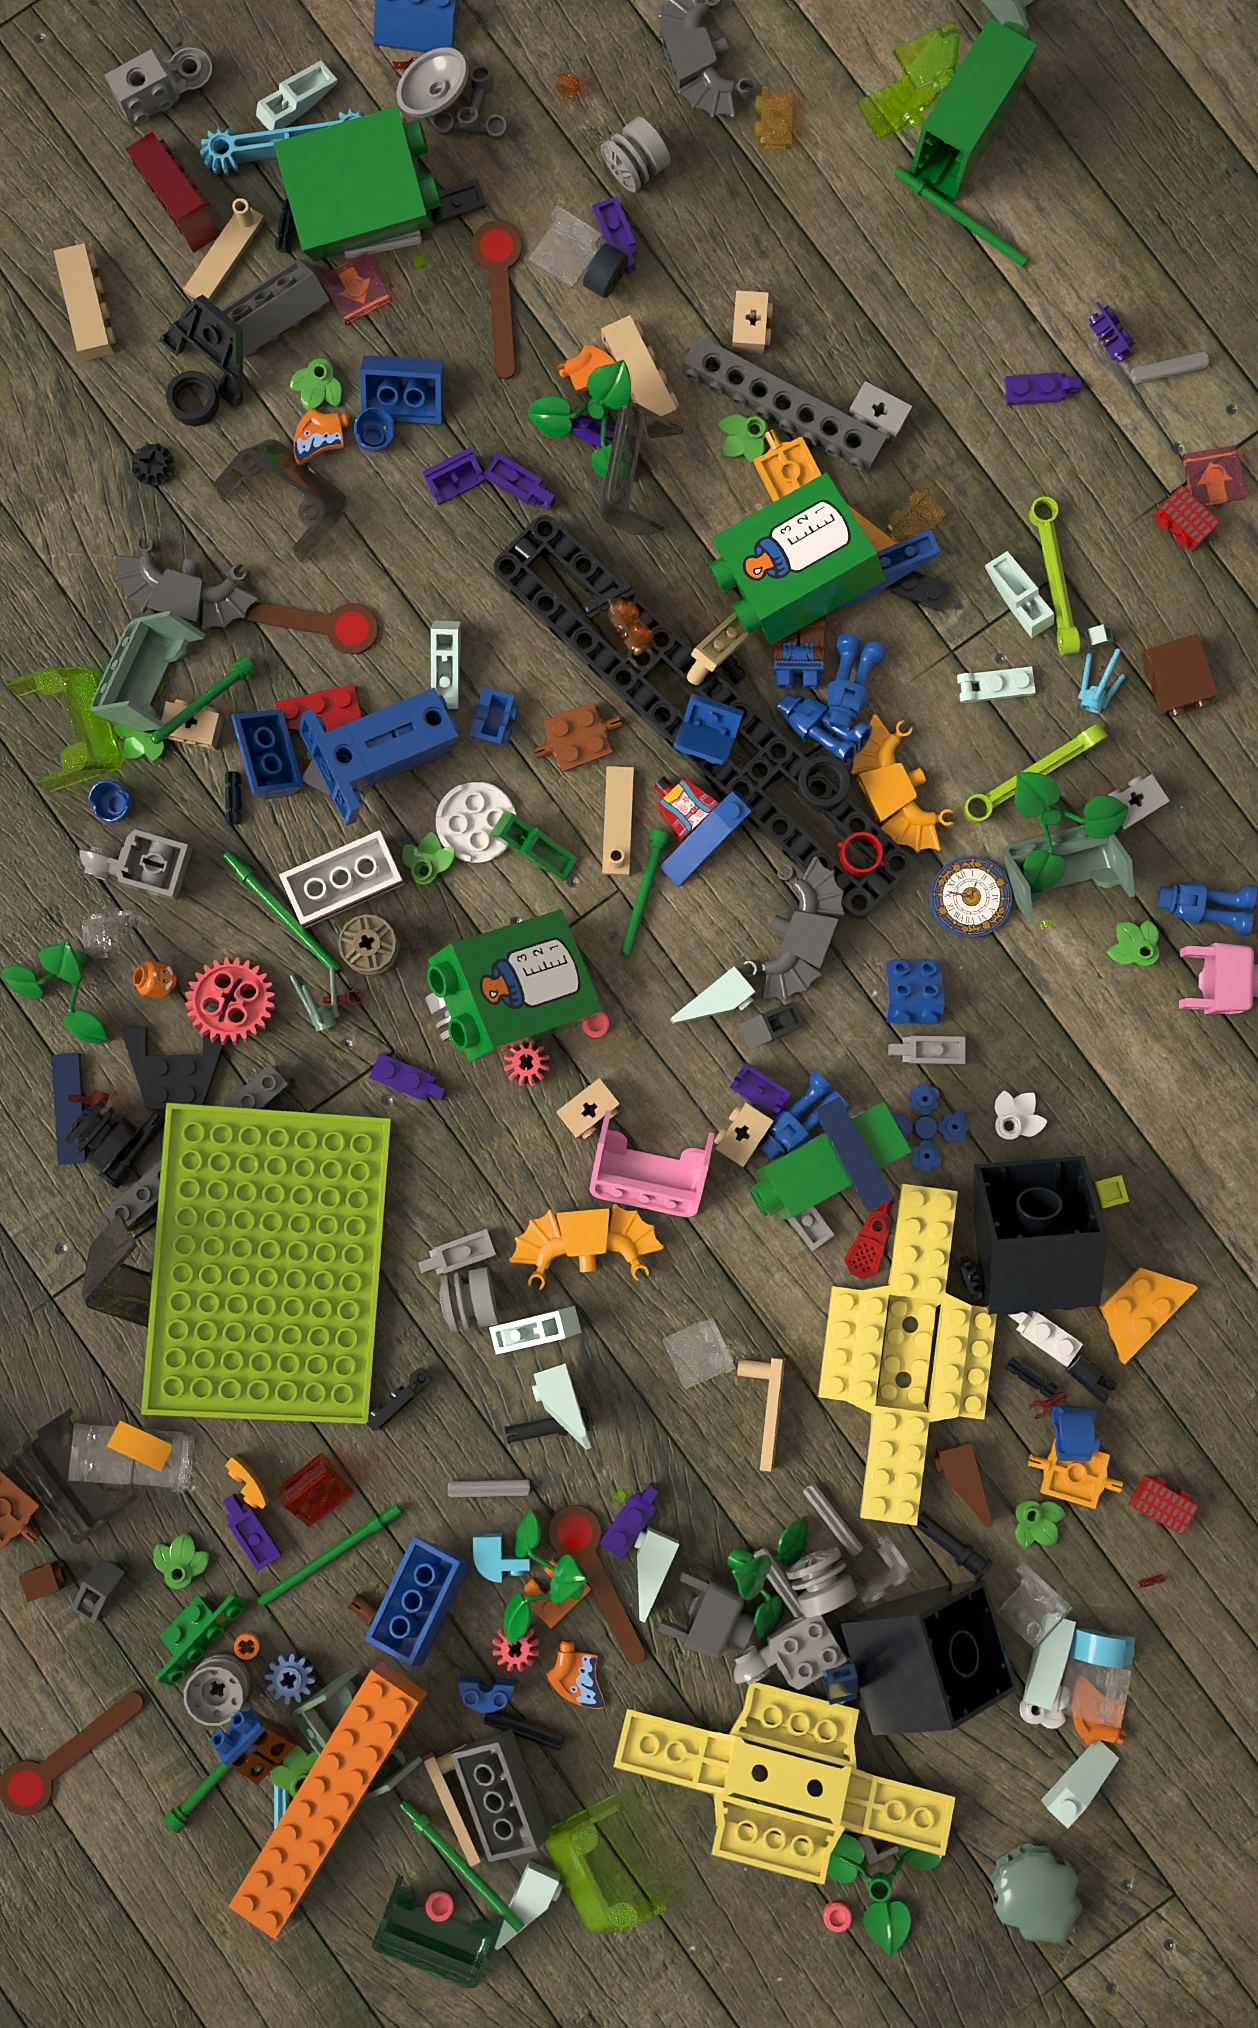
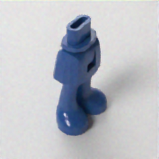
(849, 698)
(810, 716)
(1190, 899)
(786, 1130)

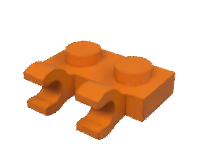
(547, 1609)

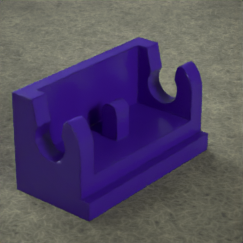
(453, 476)
(760, 1090)

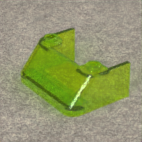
(928, 68)
(97, 744)
(567, 1847)

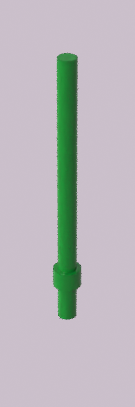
(918, 186)
(245, 874)
(374, 1525)
(422, 1825)

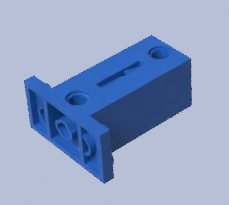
(378, 746)

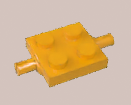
(785, 466)
(1075, 1480)

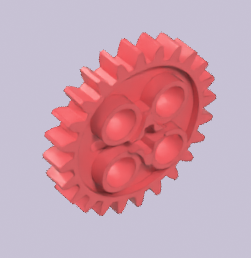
(207, 992)

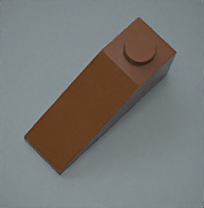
(961, 1472)

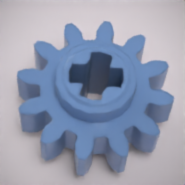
(293, 1667)

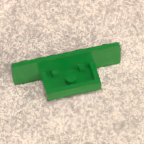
(194, 1632)

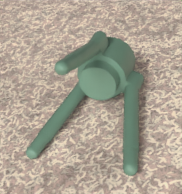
(321, 1017)

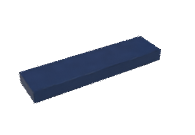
(67, 1081)
(853, 1154)

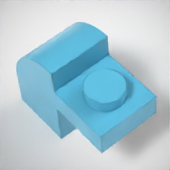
(490, 1559)
(1102, 1648)

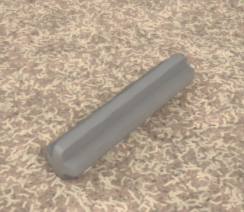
(398, 242)
(1169, 367)
(489, 1488)
(833, 1519)
(782, 1585)

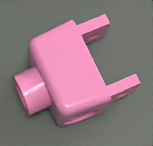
(1226, 980)

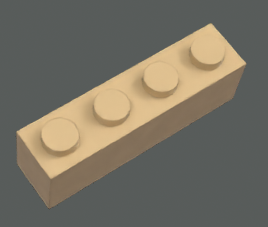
(84, 301)
(648, 384)

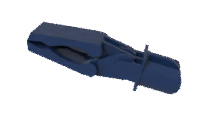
(841, 1684)

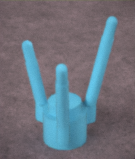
(1095, 699)

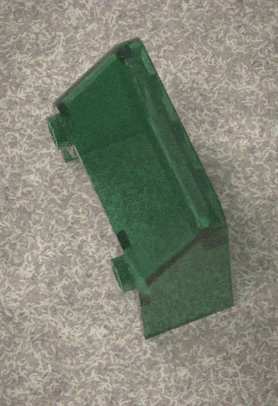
(439, 1948)

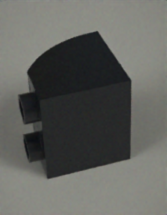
(1038, 1235)
(929, 1659)

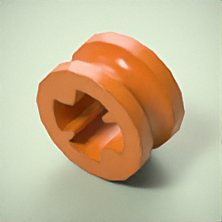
(248, 1654)

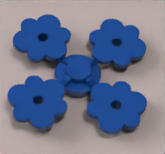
(926, 1127)

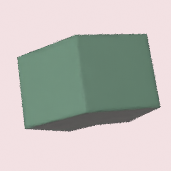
(1099, 636)

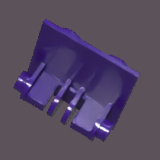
(1103, 322)

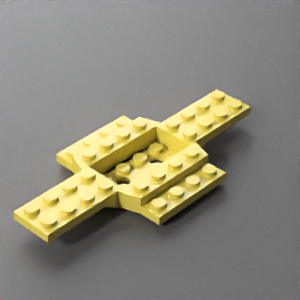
(856, 1344)
(771, 1836)

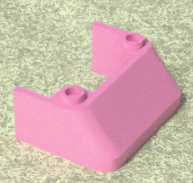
(647, 1178)

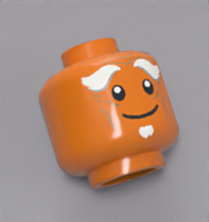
(154, 979)

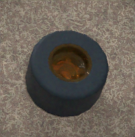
(605, 270)

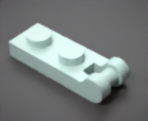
(997, 684)

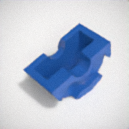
(493, 717)
(1074, 1433)
(483, 1697)

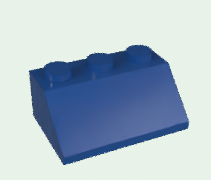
(415, 24)
(403, 387)
(267, 753)

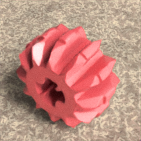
(536, 1062)
(527, 1650)

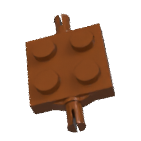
(577, 737)
(16, 1511)

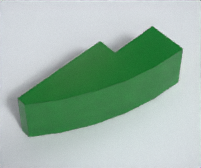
(533, 845)

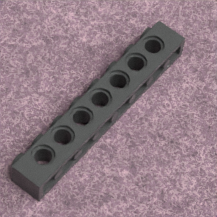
(777, 390)
(144, 1194)

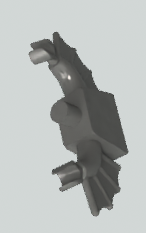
(694, 58)
(183, 591)
(805, 934)

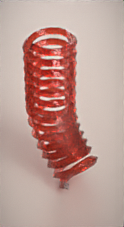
(396, 65)
(1157, 1579)

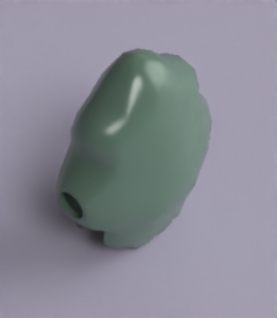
(1036, 1893)

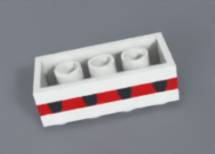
(341, 879)

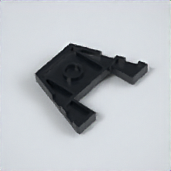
(214, 337)
(171, 1077)

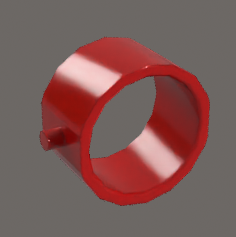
(866, 836)

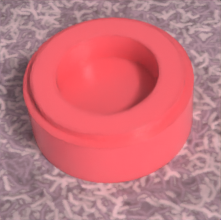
(596, 1026)
(439, 1906)
(837, 1916)

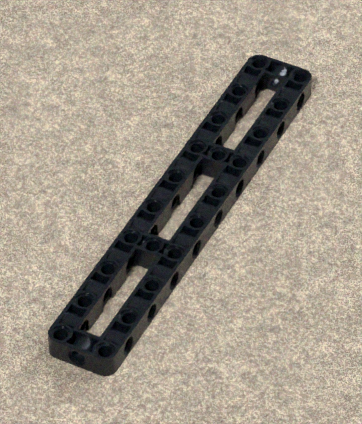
(647, 702)

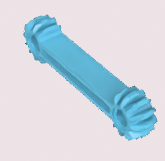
(253, 145)

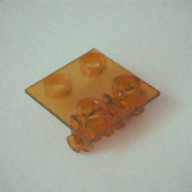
(626, 615)

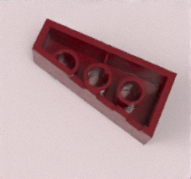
(174, 190)

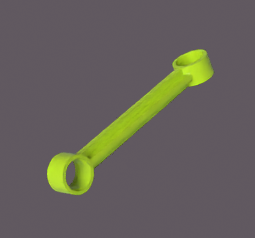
(1067, 633)
(1046, 765)

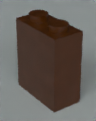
(1179, 675)

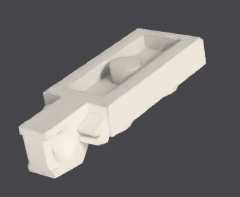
(1047, 1336)

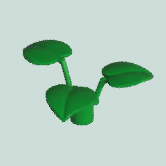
(609, 389)
(1038, 796)
(68, 965)
(752, 1572)
(566, 1583)
(883, 1920)

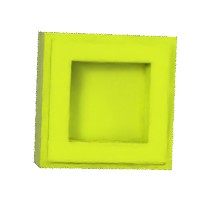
(1111, 1191)

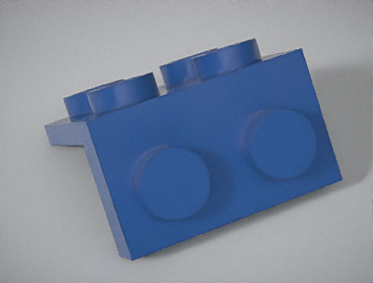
(708, 729)
(914, 992)

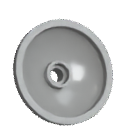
(432, 82)

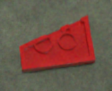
(335, 707)

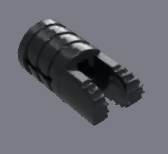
(1088, 1374)

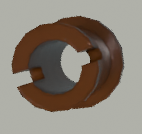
(363, 1609)

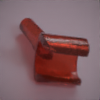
(344, 998)
(88, 1100)
(1046, 1404)

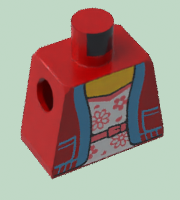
(683, 806)

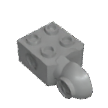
(154, 85)
(144, 864)
(797, 1648)

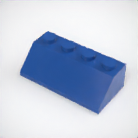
(417, 1601)

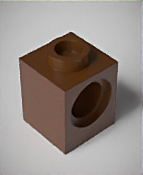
(43, 1580)

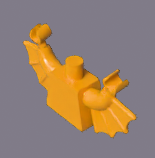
(892, 791)
(584, 1236)

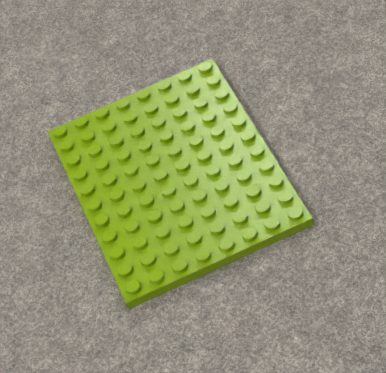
(266, 1265)

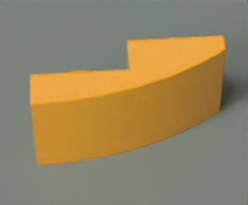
(140, 1446)
(254, 1490)

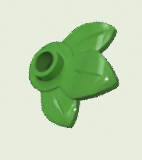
(317, 389)
(740, 439)
(139, 743)
(427, 855)
(1132, 941)
(1041, 1524)
(180, 1556)
(294, 1768)

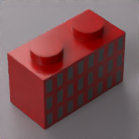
(1186, 519)
(1162, 1504)

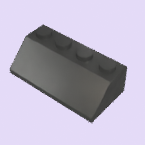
(276, 305)
(500, 1796)

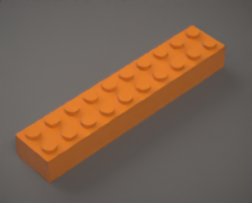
(328, 1799)

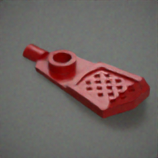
(872, 1239)

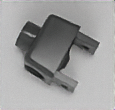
(713, 1618)

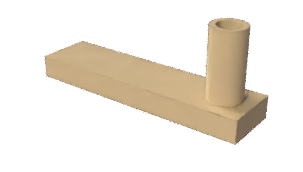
(225, 251)
(717, 648)
(617, 821)
(774, 1372)
(436, 1770)

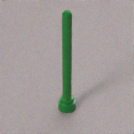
(242, 669)
(659, 841)
(177, 1818)

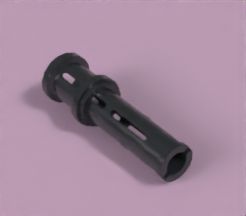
(125, 1160)
(540, 1428)
(962, 1554)

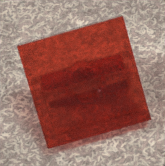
(314, 1490)

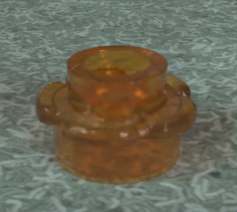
(568, 84)

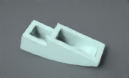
(295, 96)
(1020, 594)
(1048, 1666)

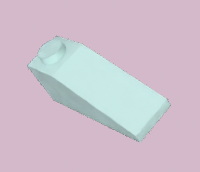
(446, 660)
(719, 998)
(535, 1330)
(560, 1401)
(653, 1561)
(1080, 1783)
(531, 1897)

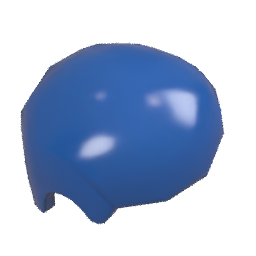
(374, 429)
(111, 800)

